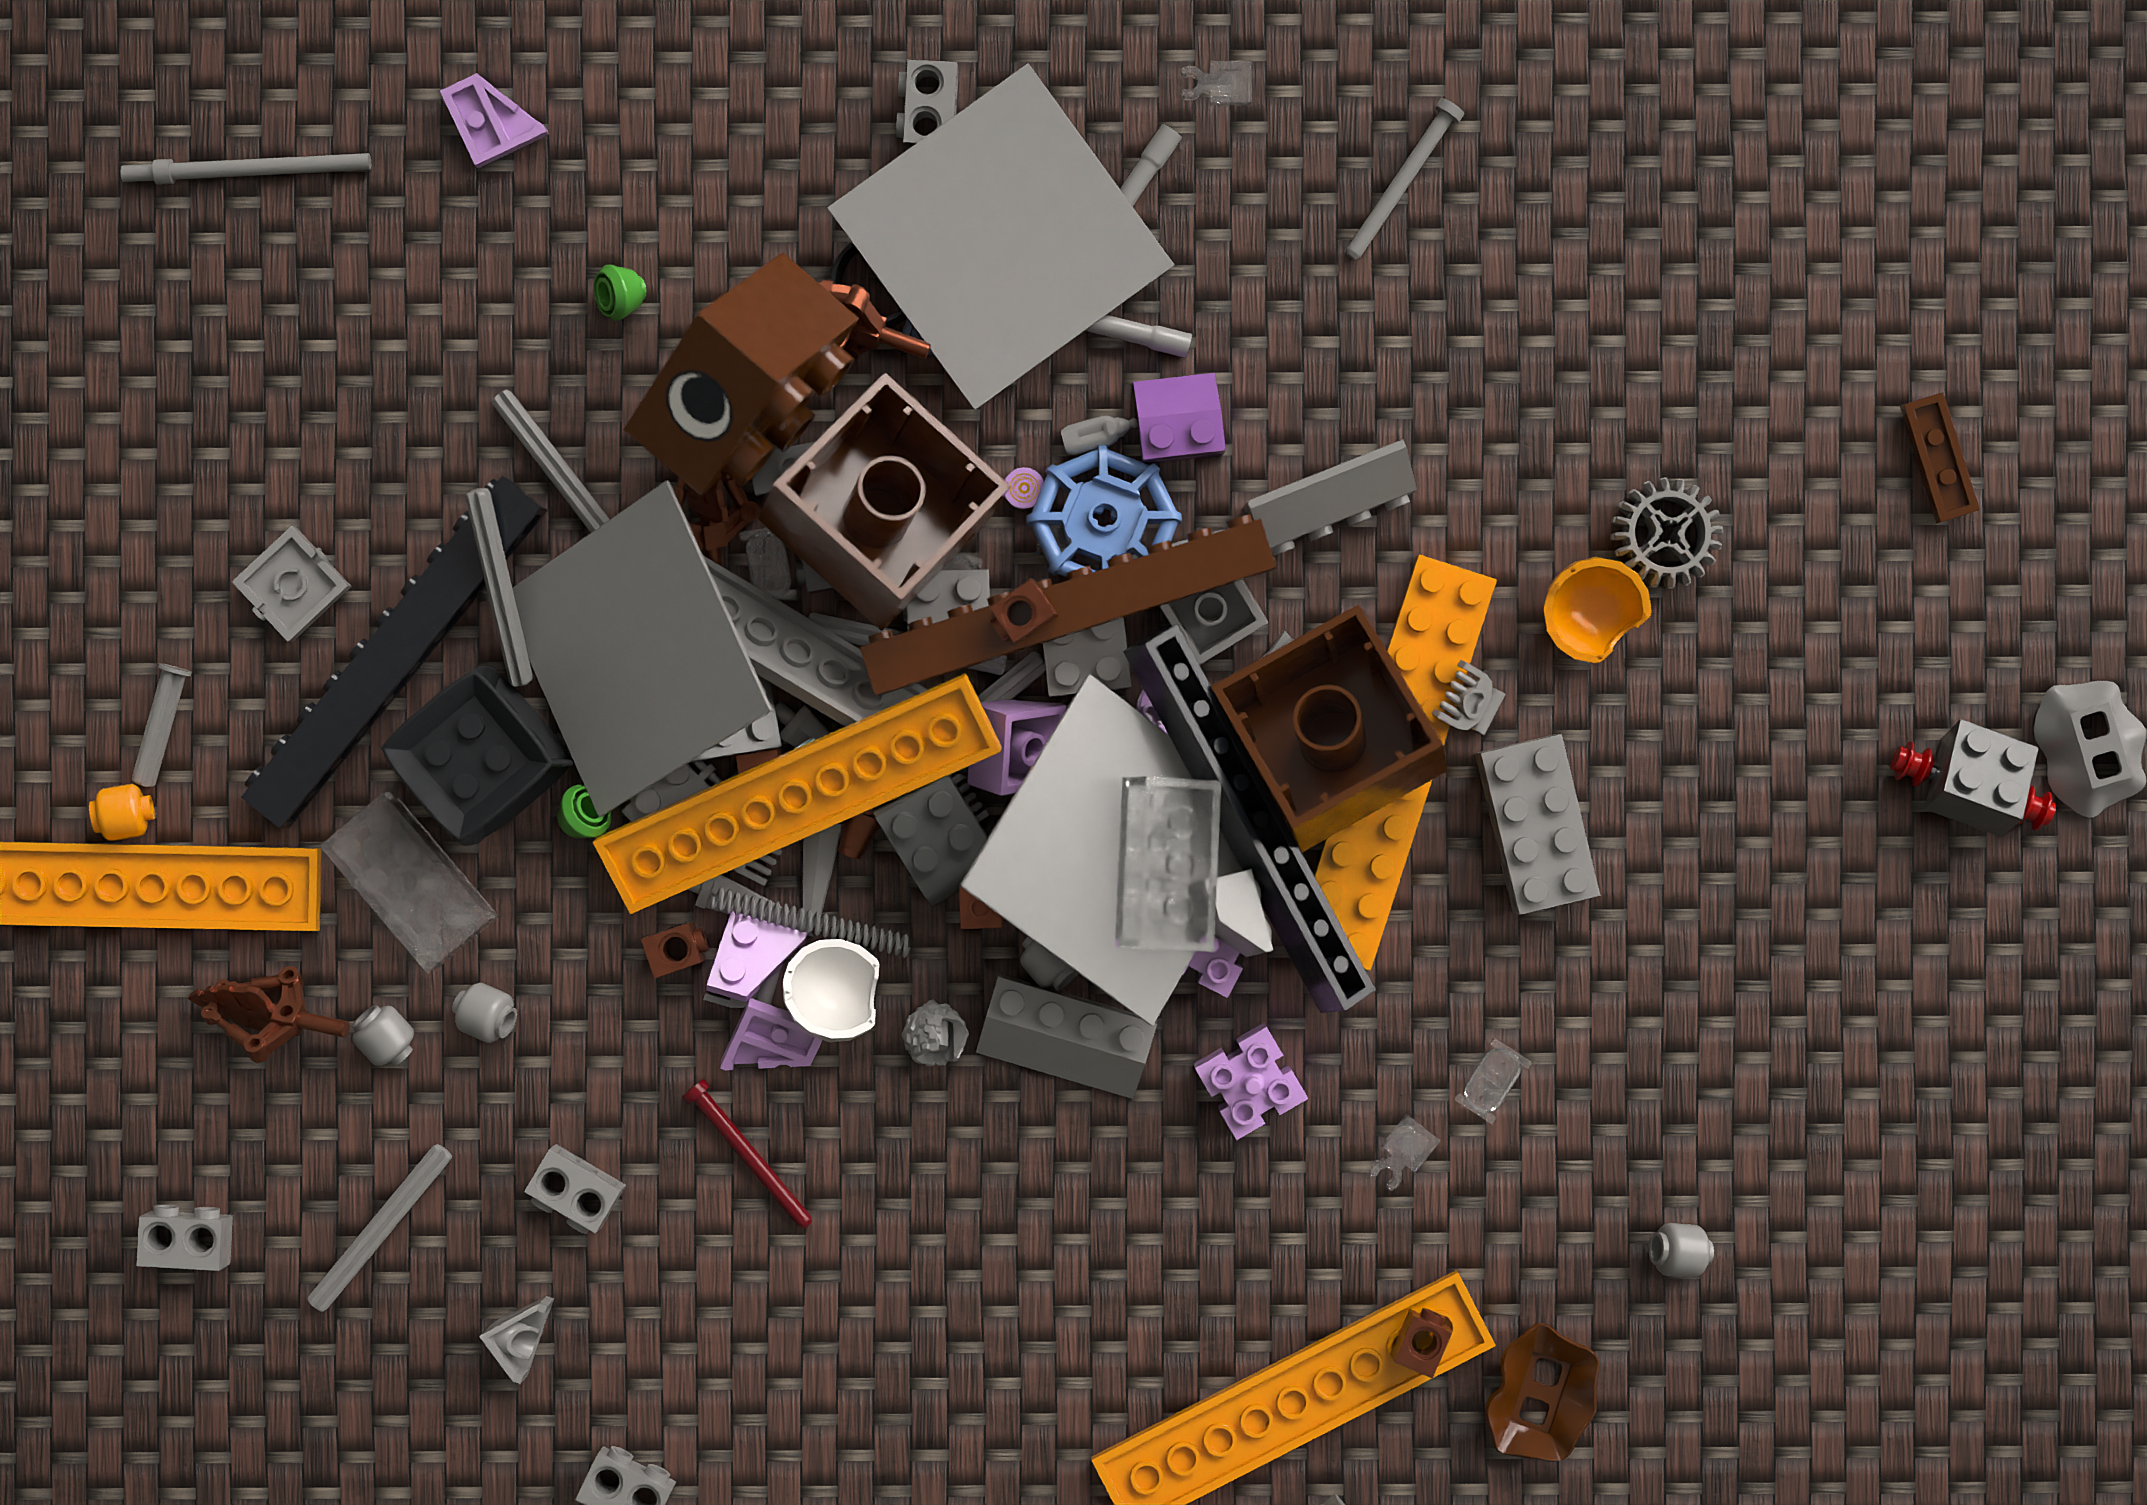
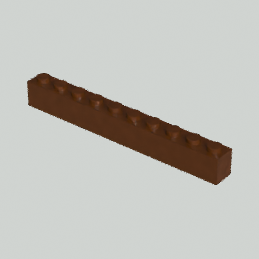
(1081, 602)

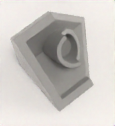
(516, 1338)

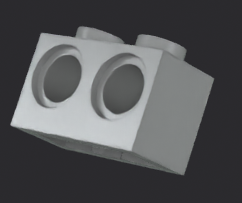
(938, 106)
(579, 1179)
(185, 1248)
(631, 1477)

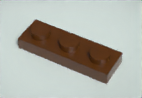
(1939, 457)

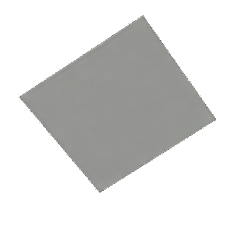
(1001, 236)
(636, 651)
(1058, 848)

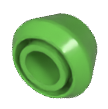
(618, 291)
(578, 816)

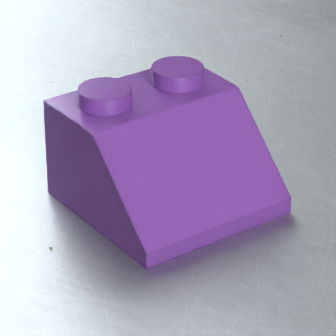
(1179, 418)

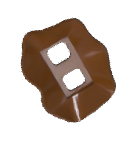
(1570, 1400)

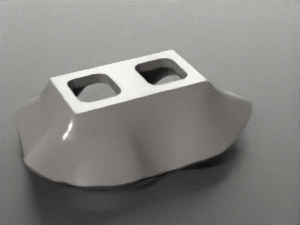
(2071, 754)

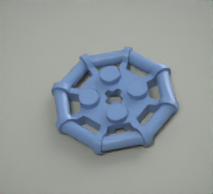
(1093, 497)

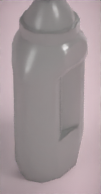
(1090, 433)

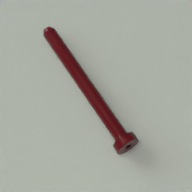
(747, 1153)

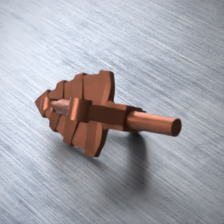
(871, 327)
(717, 523)
(253, 1009)

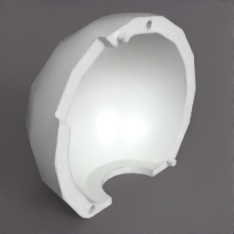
(832, 990)

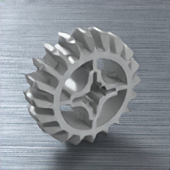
(1679, 547)

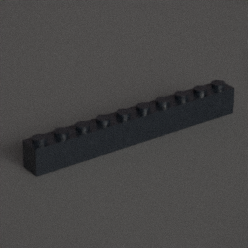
(385, 661)
(1250, 820)

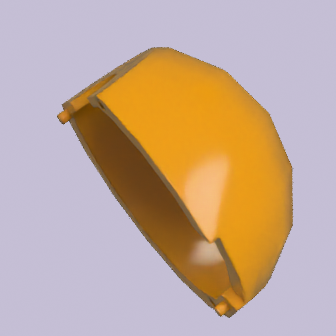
(1594, 607)

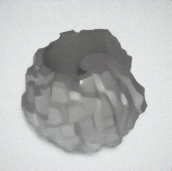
(935, 1034)

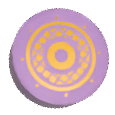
(1024, 488)

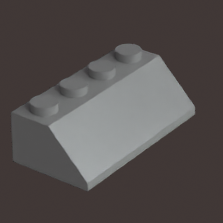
(1334, 496)
(1066, 1036)

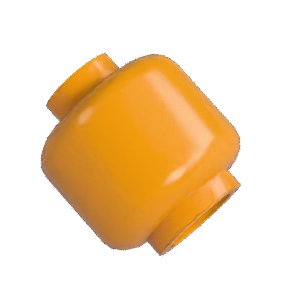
(121, 812)

